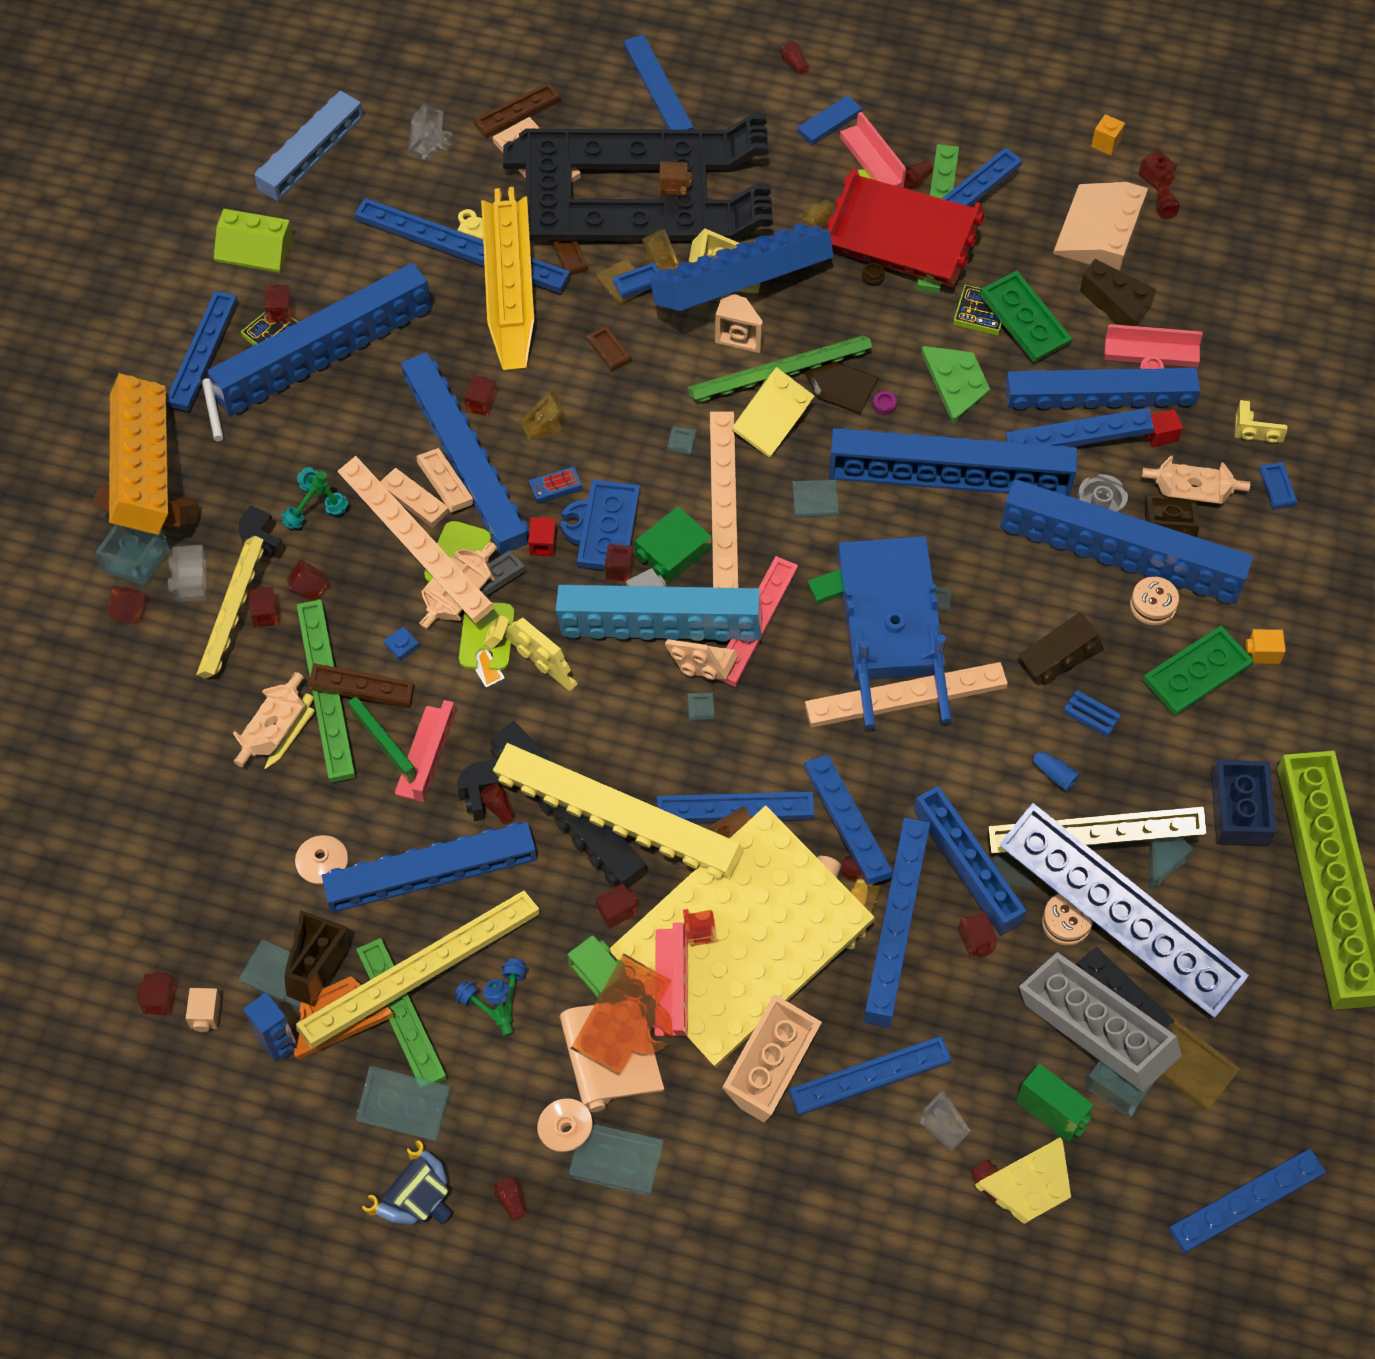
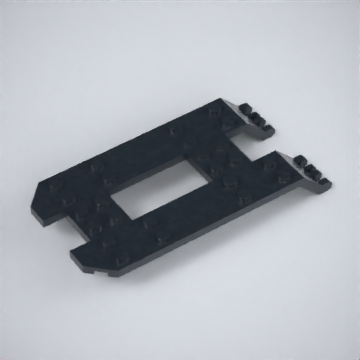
(552, 154)

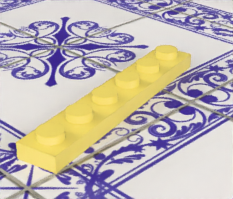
(233, 599)

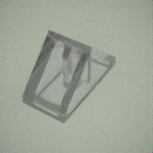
(944, 1121)

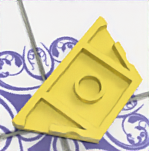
(541, 650)
(1031, 1183)

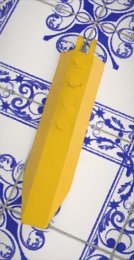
(508, 278)

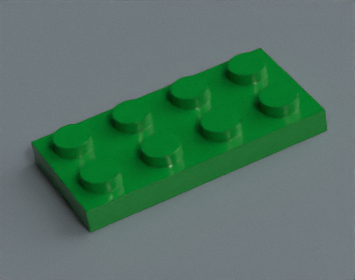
(1025, 316)
(1198, 670)

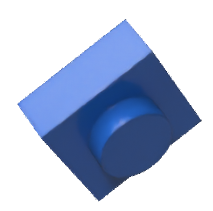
(401, 644)

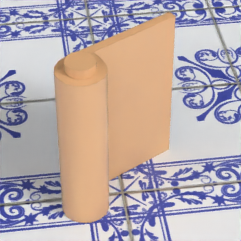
(600, 1085)

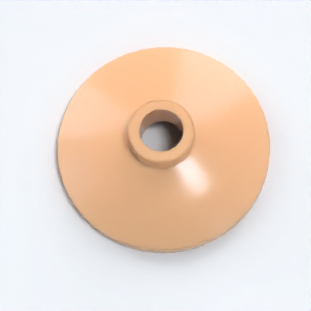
(310, 867)
(558, 1116)

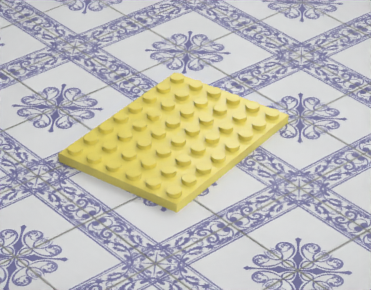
(774, 930)

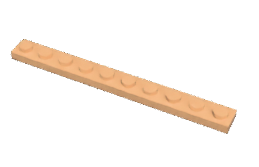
(723, 500)
(416, 540)

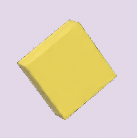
(496, 631)

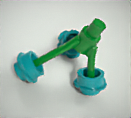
(315, 483)

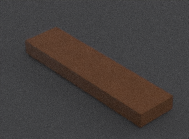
(517, 110)
(360, 685)

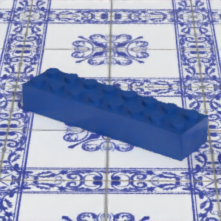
(741, 266)

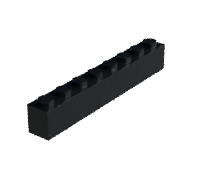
(602, 845)

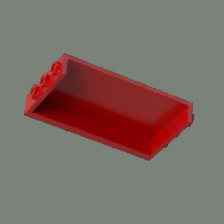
(903, 229)

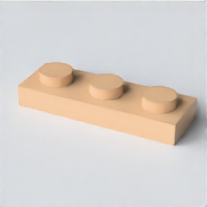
(444, 480)
(415, 498)

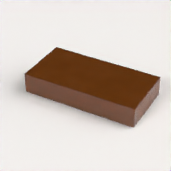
(570, 256)
(609, 348)

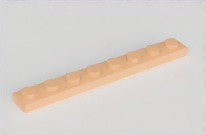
(906, 694)

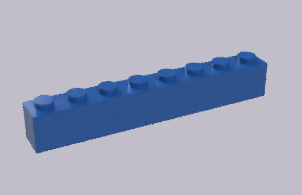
(1102, 388)
(428, 867)
(896, 923)

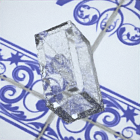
(188, 573)

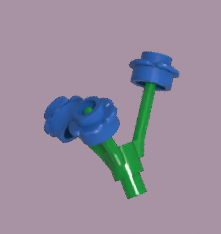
(496, 993)

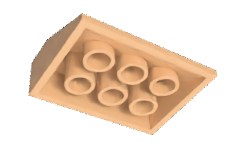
(1101, 222)

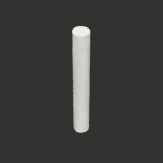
(212, 410)

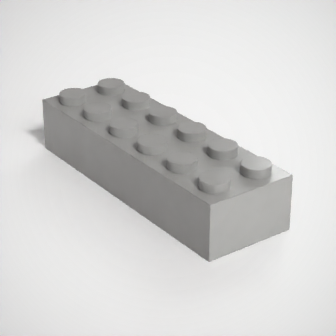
(1101, 1021)

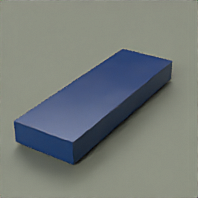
(829, 120)

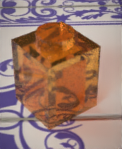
(674, 178)

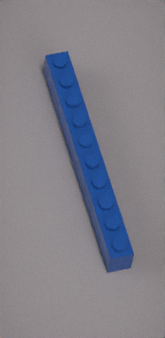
(464, 453)

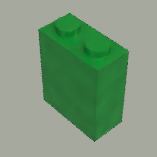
(673, 545)
(1055, 1103)

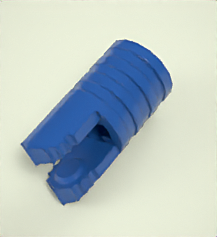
(1057, 770)

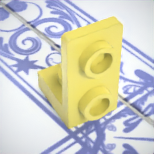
(1250, 430)

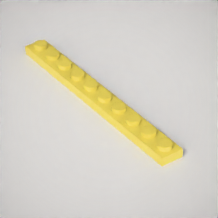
(416, 969)

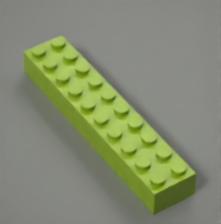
(1332, 875)

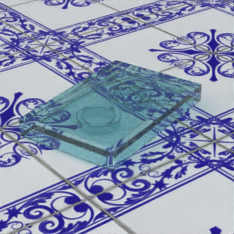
(403, 1103)
(618, 1160)

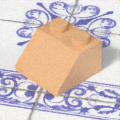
(738, 324)

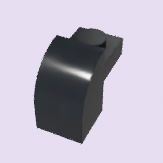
(260, 524)
(472, 782)

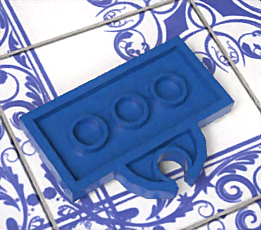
(603, 520)

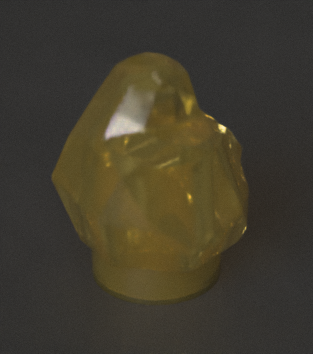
(817, 213)

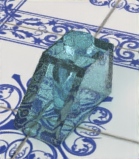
(1165, 858)

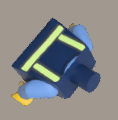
(414, 1192)

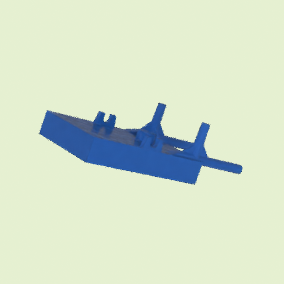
(885, 585)

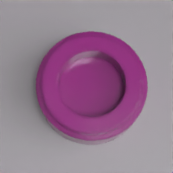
(884, 402)

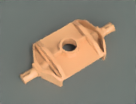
(1212, 484)
(439, 601)
(261, 734)

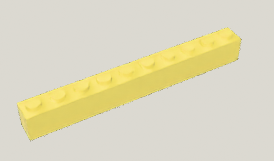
(618, 811)

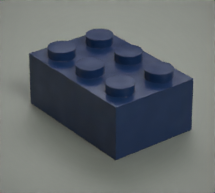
(1243, 802)

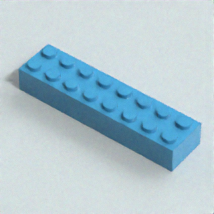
(659, 612)

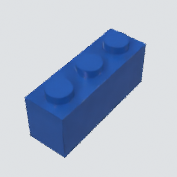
(270, 1027)

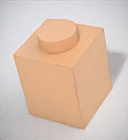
(203, 1009)

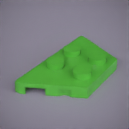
(956, 379)

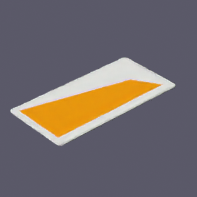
(487, 676)

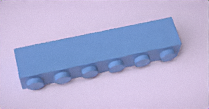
(308, 145)

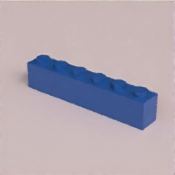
(970, 861)

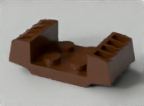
(180, 509)

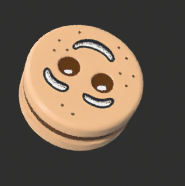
(1154, 601)
(1065, 922)

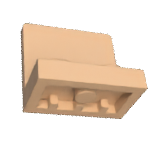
(702, 659)

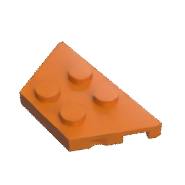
(326, 997)

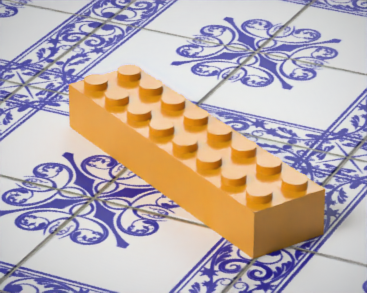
(138, 454)

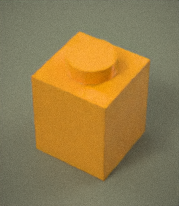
(1108, 134)
(1265, 646)

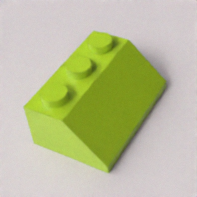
(252, 240)

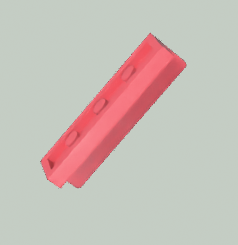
(873, 152)
(1137, 343)
(427, 750)
(672, 962)

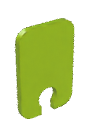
(461, 536)
(475, 634)

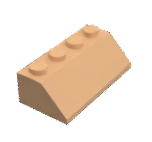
(770, 1058)

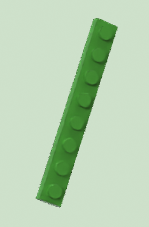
(941, 185)
(789, 365)
(327, 705)

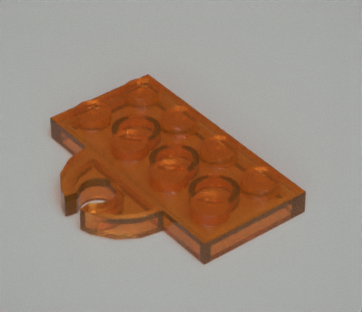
(625, 1016)

